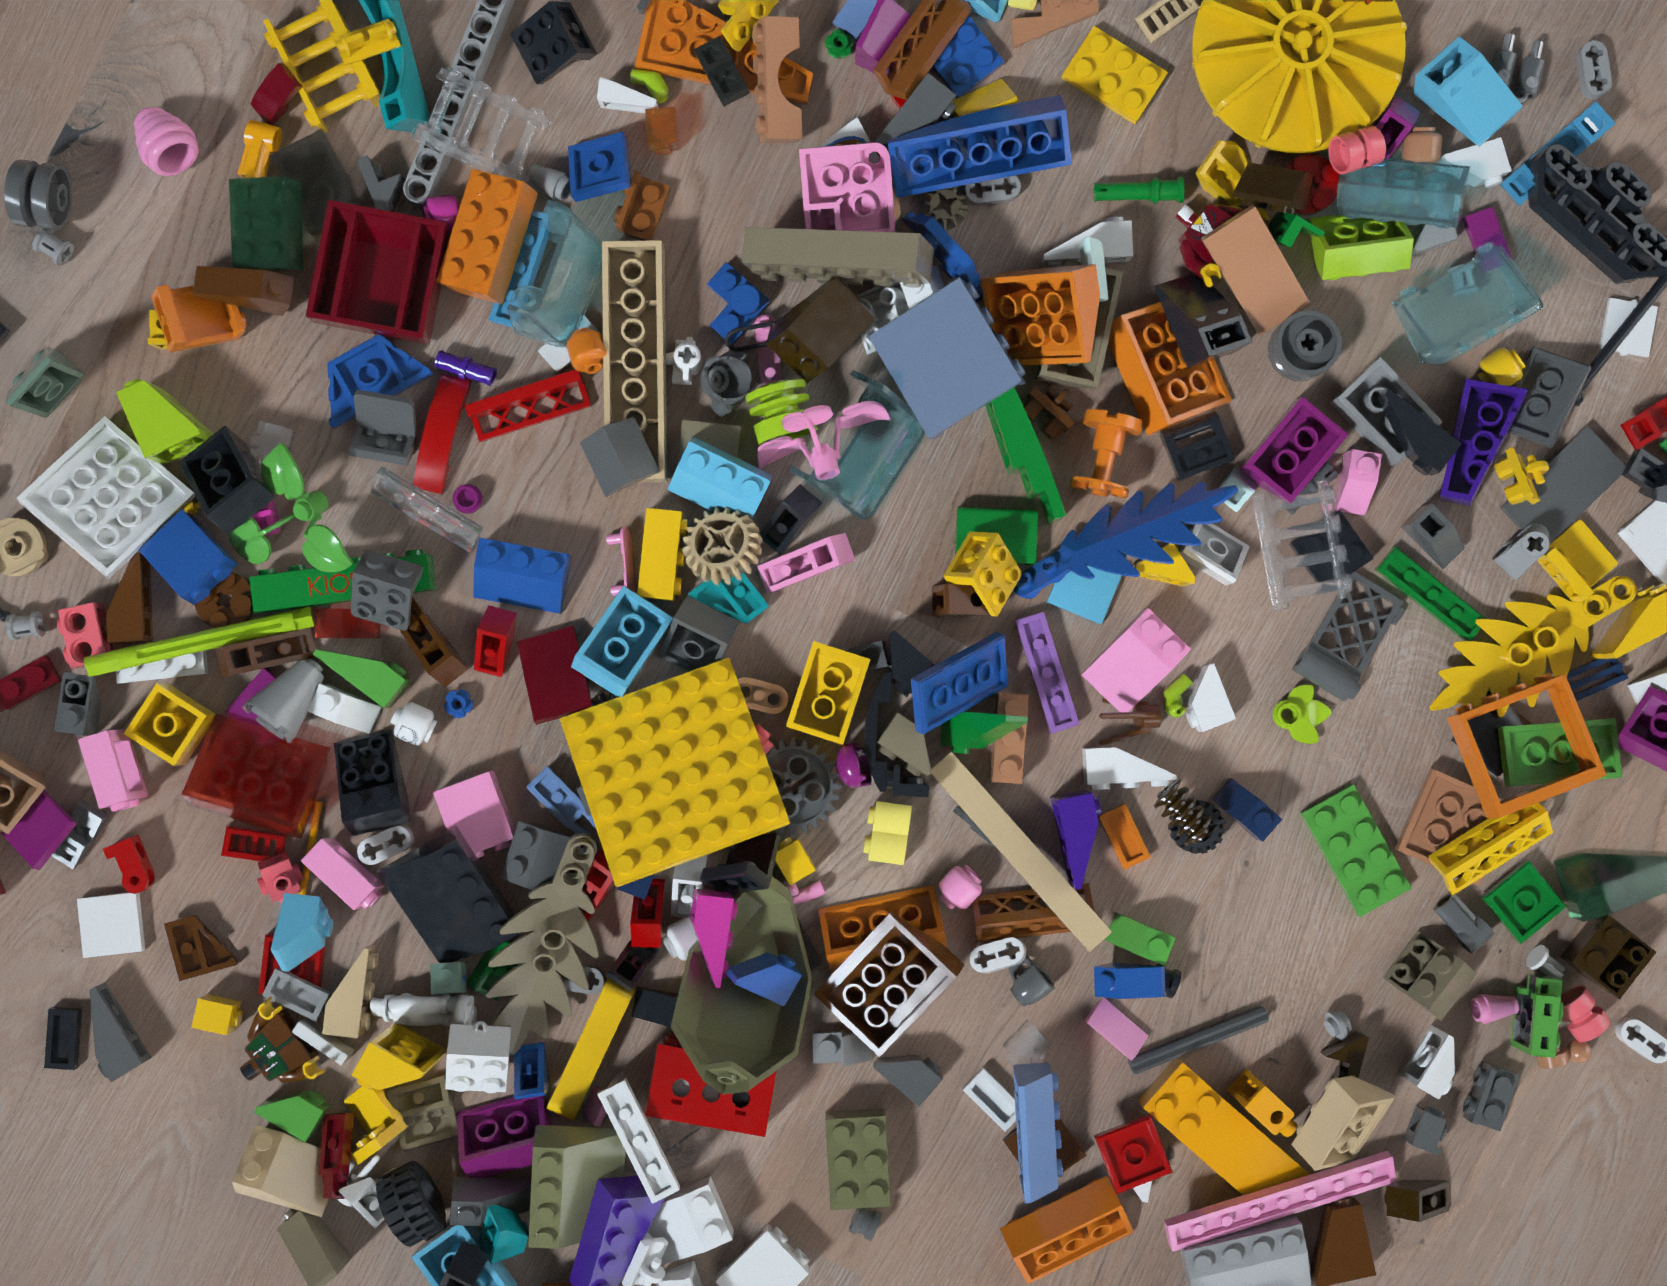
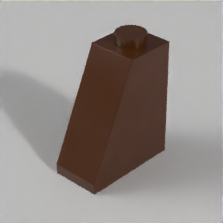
(1342, 1245)

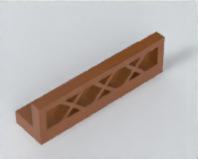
(923, 46)
(1030, 921)

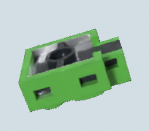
(1538, 1016)

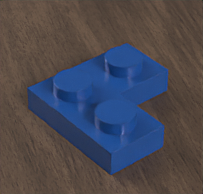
(723, 284)

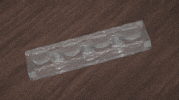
(426, 509)

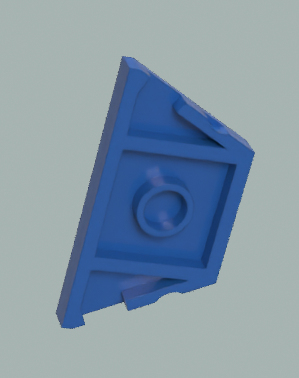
(953, 258)
(370, 367)

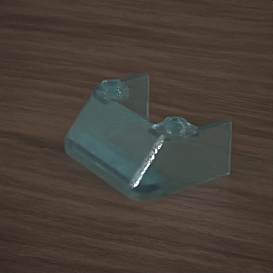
(873, 456)

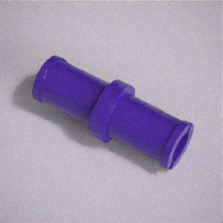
(465, 368)

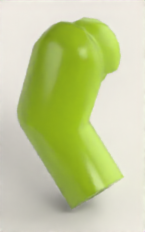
(653, 82)
(1173, 696)

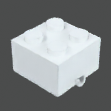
(477, 1058)

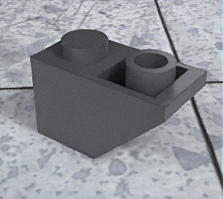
(1434, 534)
(78, 705)

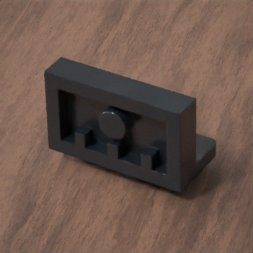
(910, 787)

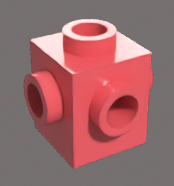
(276, 869)

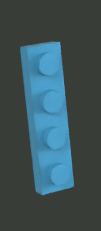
(525, 267)

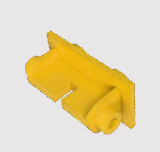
(367, 42)

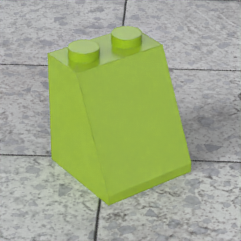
(160, 422)

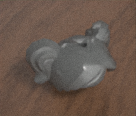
(730, 382)

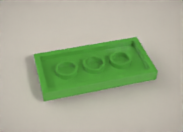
(1542, 752)
(1355, 850)

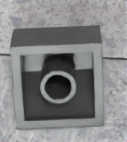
(698, 635)
(534, 855)

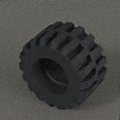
(411, 1203)

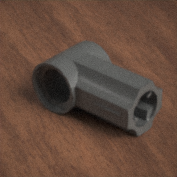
(1468, 928)

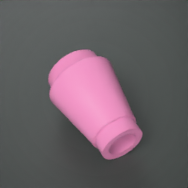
(1493, 1007)

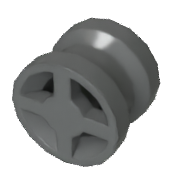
(865, 1222)

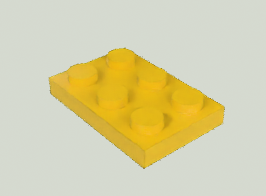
(1114, 75)

